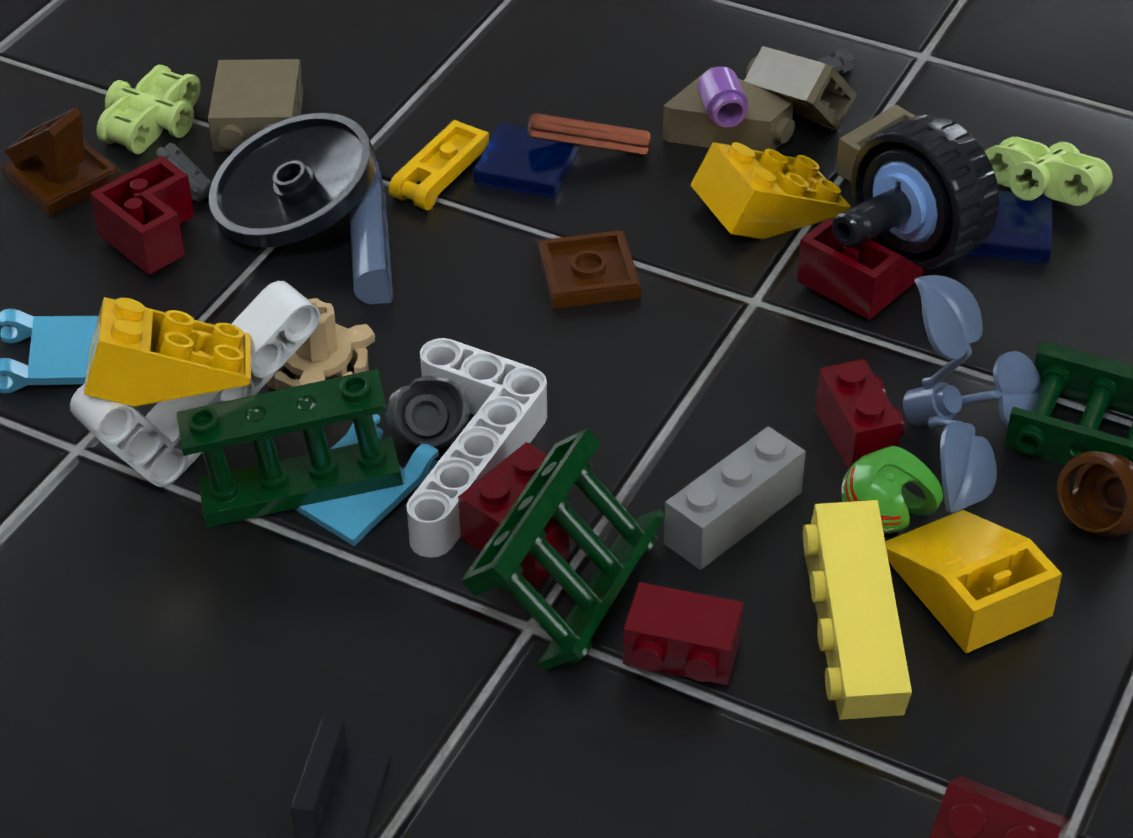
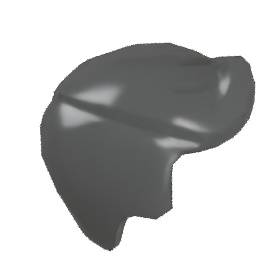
(429, 411)

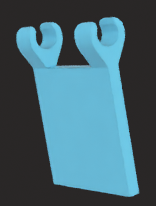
(56, 349)
(358, 514)

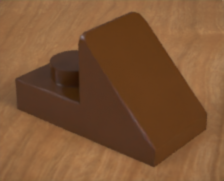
(54, 142)

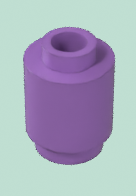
(723, 96)

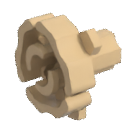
(326, 352)

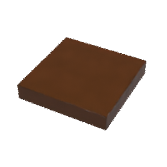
(54, 195)
(588, 269)

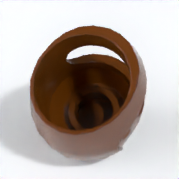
(1100, 493)

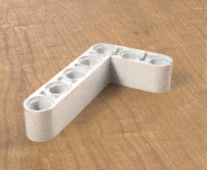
(507, 412)
(151, 444)

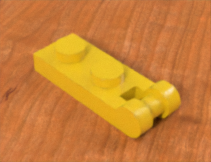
(438, 164)

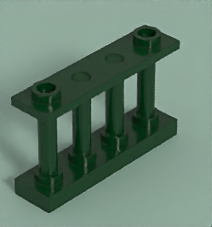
(1081, 377)
(298, 480)
(524, 533)

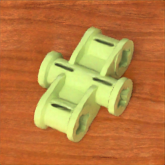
(140, 114)
(1053, 171)

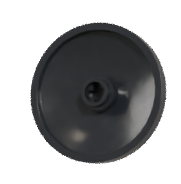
(292, 180)

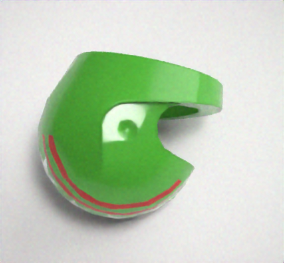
(882, 478)

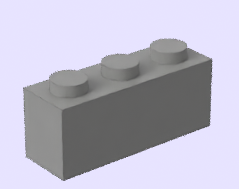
(733, 497)

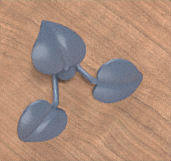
(951, 323)

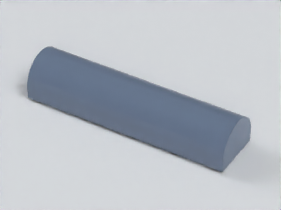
(371, 245)

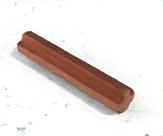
(588, 134)

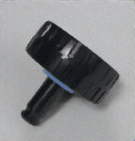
(921, 192)

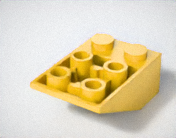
(765, 191)
(162, 356)
(976, 577)

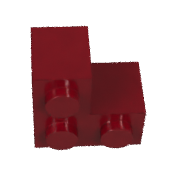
(144, 213)
(491, 498)

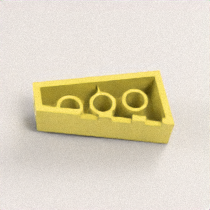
(856, 610)

